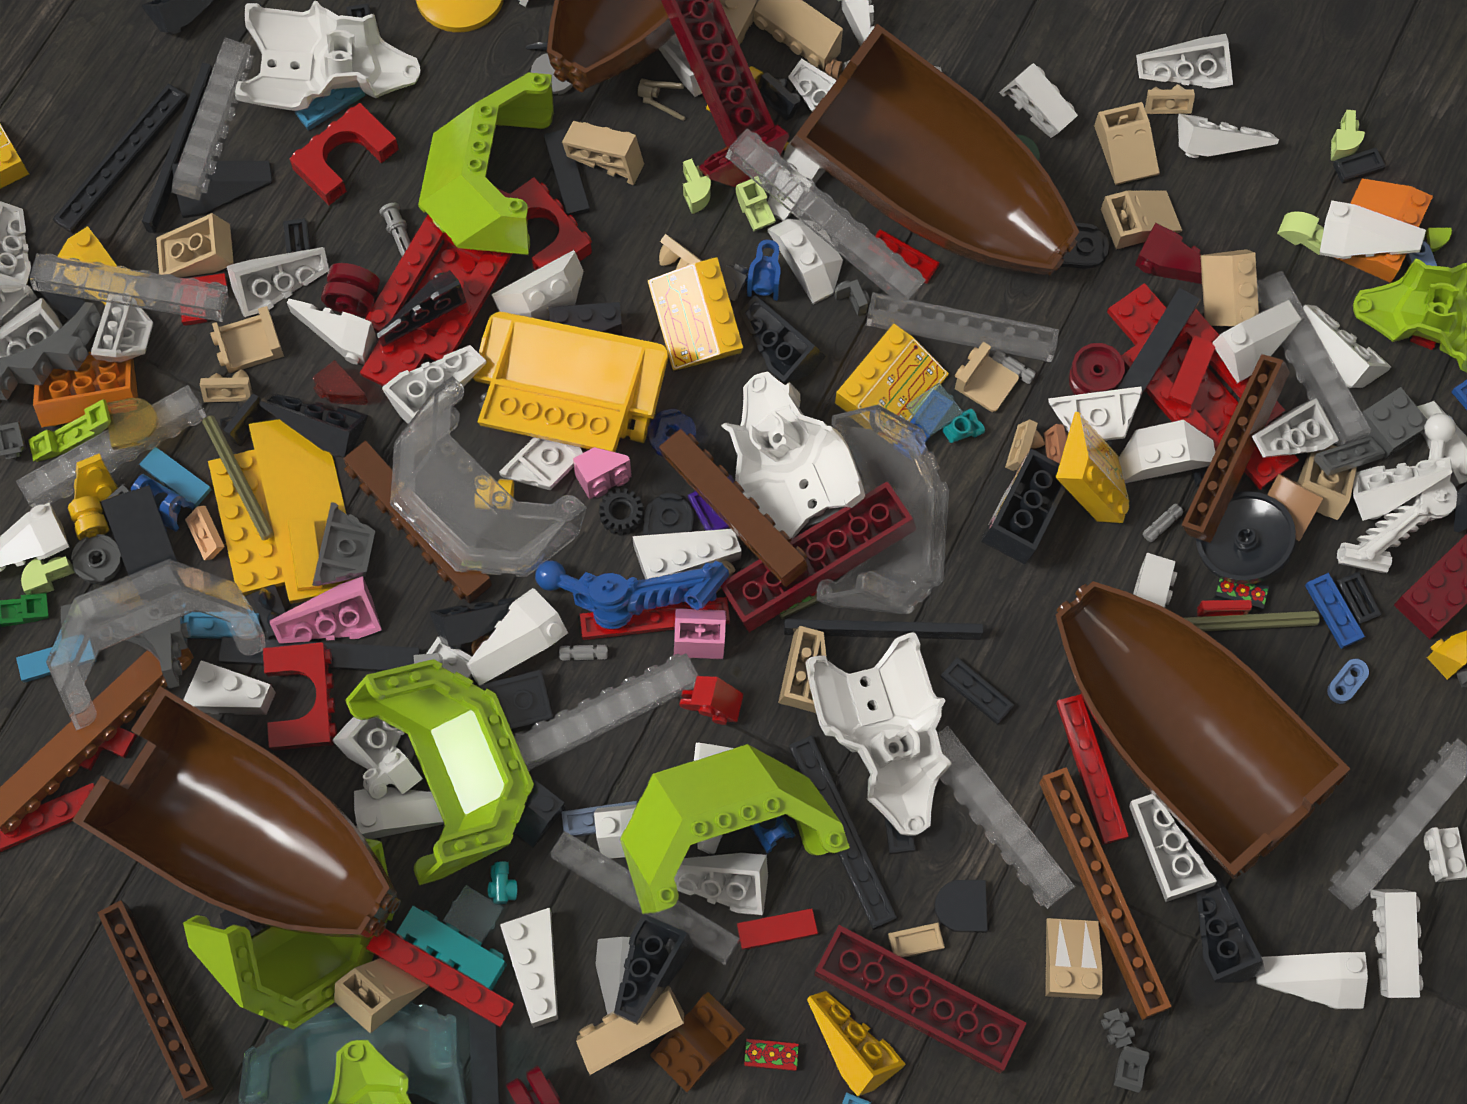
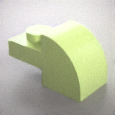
(1348, 138)
(697, 189)
(754, 204)
(1302, 228)
(38, 575)

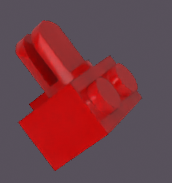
(713, 699)

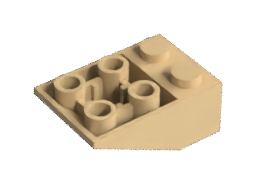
(1127, 143)
(1134, 213)
(376, 992)

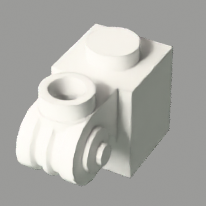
(393, 770)

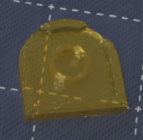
(131, 422)

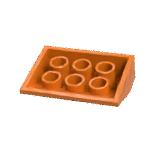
(1394, 201)
(70, 391)

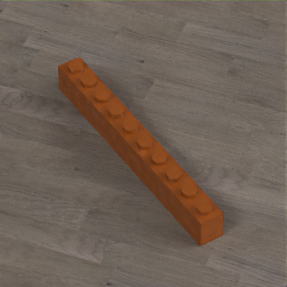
(70, 747)
(1104, 894)

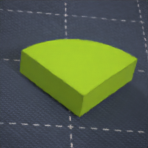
(1437, 237)

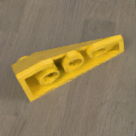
(86, 248)
(1450, 654)

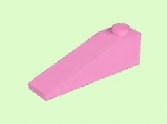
(333, 614)

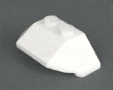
(809, 257)
(547, 287)
(14, 300)
(121, 333)
(1165, 451)

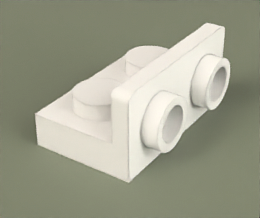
(1446, 854)

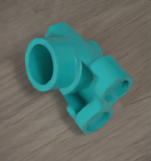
(964, 426)
(501, 888)

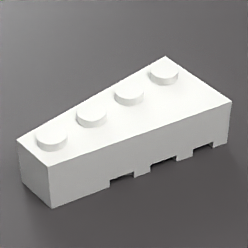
(684, 551)
(1171, 855)
(1398, 942)
(532, 956)

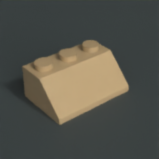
(1229, 287)

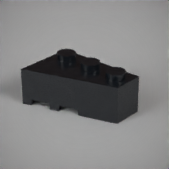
(596, 317)

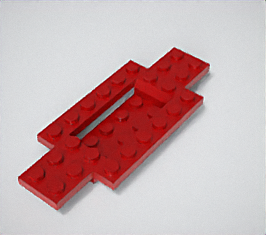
(477, 275)
(1213, 403)

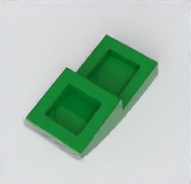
(23, 610)

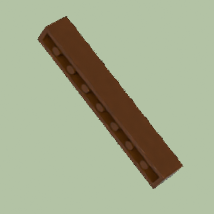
(1235, 448)
(377, 481)
(734, 508)
(155, 1001)

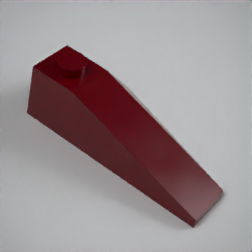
(1169, 257)

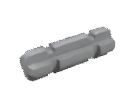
(1015, 366)
(1163, 522)
(583, 652)

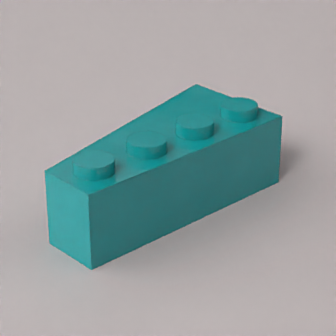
(452, 948)

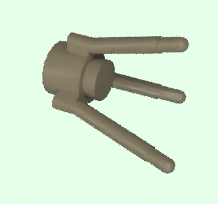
(650, 89)

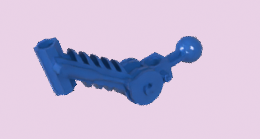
(618, 599)

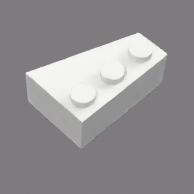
(1040, 100)

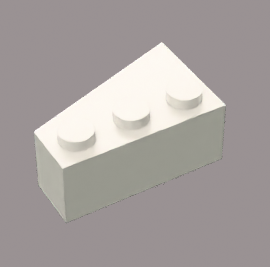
(1155, 578)
(224, 691)

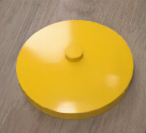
(459, 14)

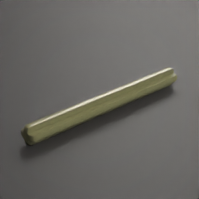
(238, 478)
(1256, 621)

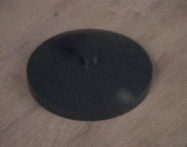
(1251, 540)

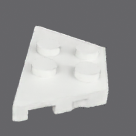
(1105, 411)
(541, 463)

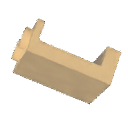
(247, 342)

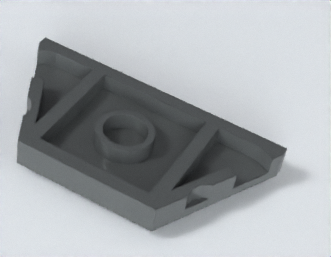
(343, 548)

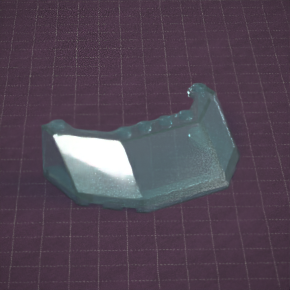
(301, 1062)

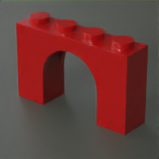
(355, 126)
(543, 206)
(317, 725)

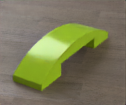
(52, 444)

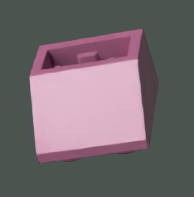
(601, 470)
(700, 633)

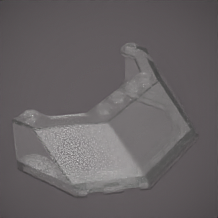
(463, 507)
(905, 572)
(134, 607)

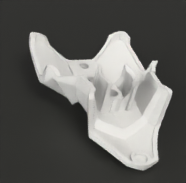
(328, 54)
(785, 452)
(893, 740)

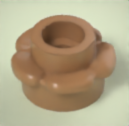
(834, 68)

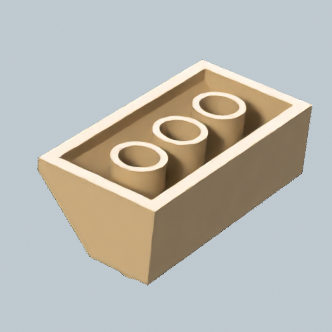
(801, 29)
(619, 1037)

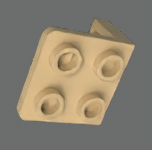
(985, 379)

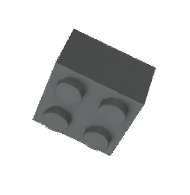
(1395, 421)

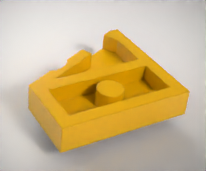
(93, 479)

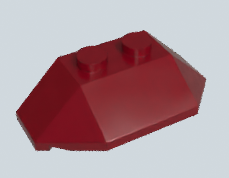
(722, 170)

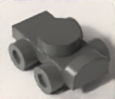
(1118, 1032)

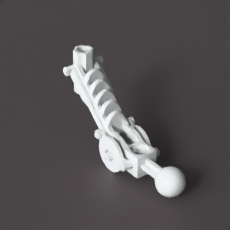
(1428, 505)

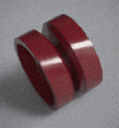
(350, 289)
(1096, 369)
(541, 1092)

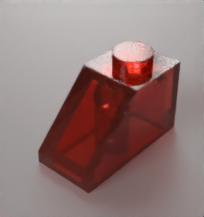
(338, 386)

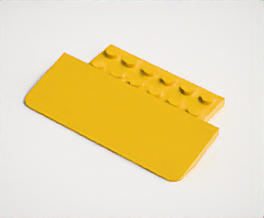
(566, 380)
(289, 482)

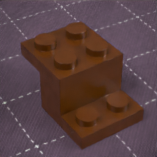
(698, 1042)

